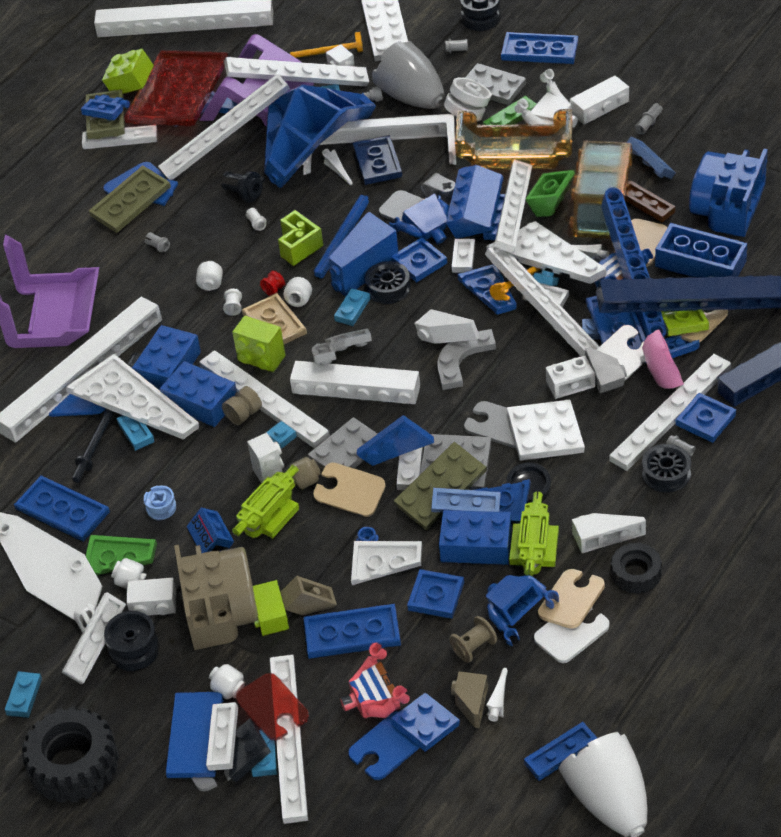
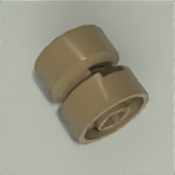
(242, 405)

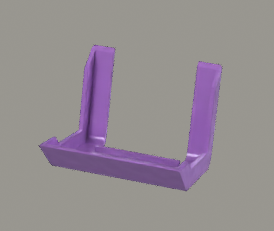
(237, 91)
(60, 303)

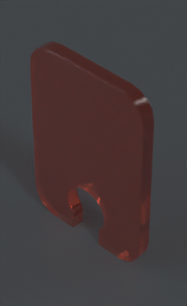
(269, 700)

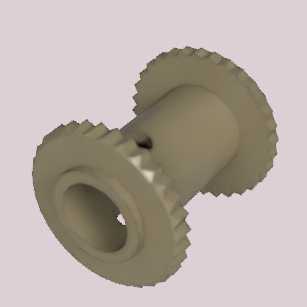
(473, 639)

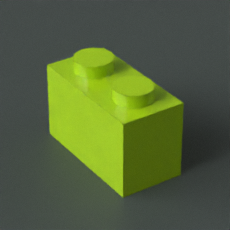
(270, 608)

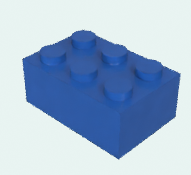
(165, 354)
(199, 392)
(475, 537)

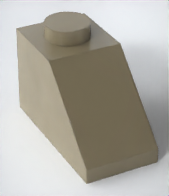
(307, 596)
(470, 695)

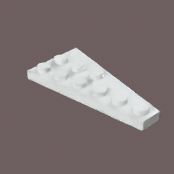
(128, 393)

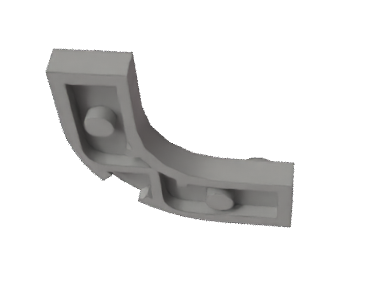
(325, 352)
(455, 352)

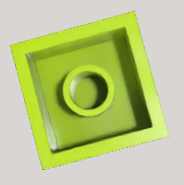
(128, 71)
(259, 343)

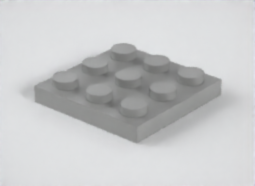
(475, 445)

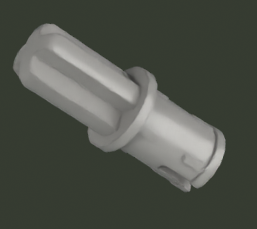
(648, 119)

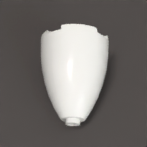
(609, 783)

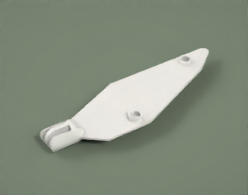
(51, 569)

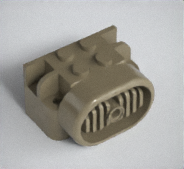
(216, 594)

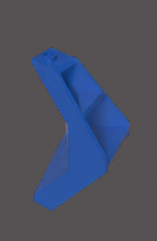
(303, 121)

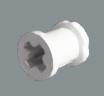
(232, 305)

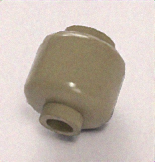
(307, 474)

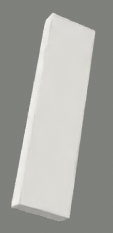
(132, 135)
(92, 639)

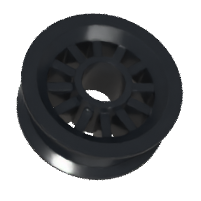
(388, 282)
(666, 468)

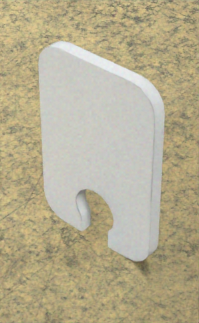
(617, 347)
(567, 643)

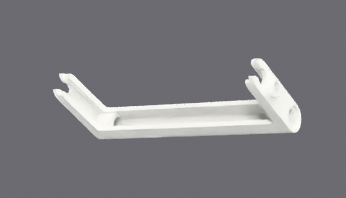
(398, 128)

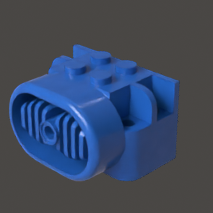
(728, 190)

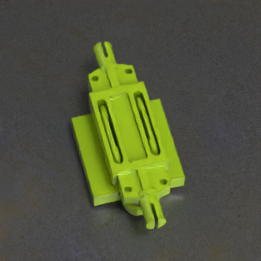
(268, 506)
(533, 539)

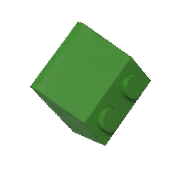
(549, 192)

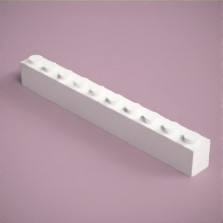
(183, 17)
(51, 390)

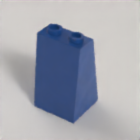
(365, 246)

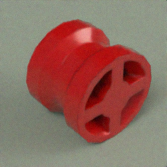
(272, 283)

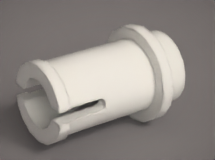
(258, 221)

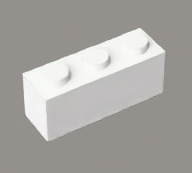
(599, 99)

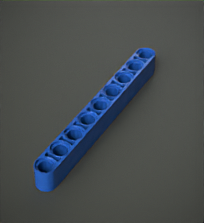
(628, 252)

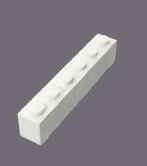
(355, 382)

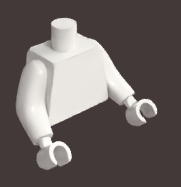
(547, 106)

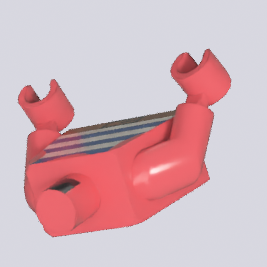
(373, 689)

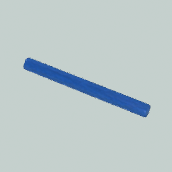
(346, 227)

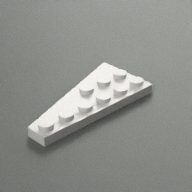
(544, 249)

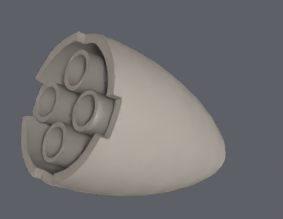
(409, 76)

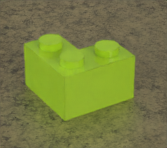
(299, 238)

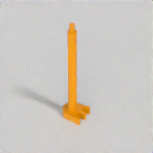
(358, 44)
(498, 290)

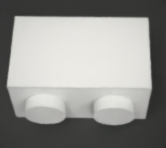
(152, 596)

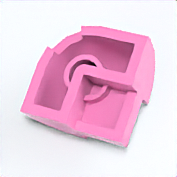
(660, 361)

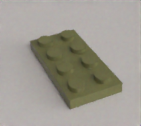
(102, 127)
(129, 199)
(451, 470)

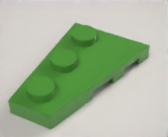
(106, 550)

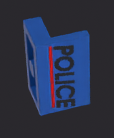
(209, 530)

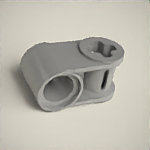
(439, 186)

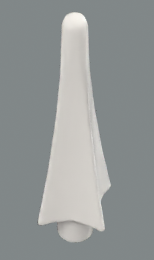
(334, 163)
(592, 250)
(496, 701)

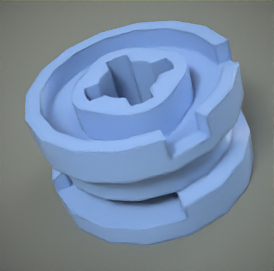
(160, 502)

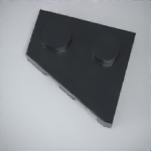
(248, 750)

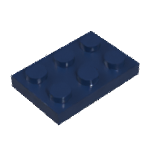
(377, 159)

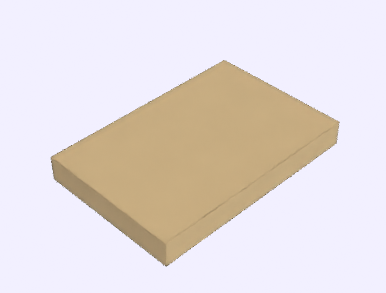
(276, 312)

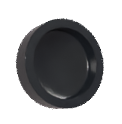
(538, 476)

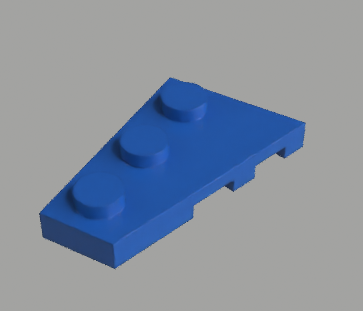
(479, 283)
(394, 441)
(512, 498)

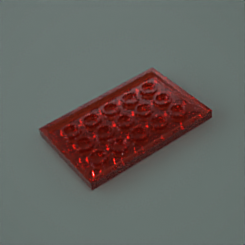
(177, 88)

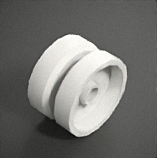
(467, 96)

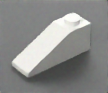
(444, 328)
(602, 530)

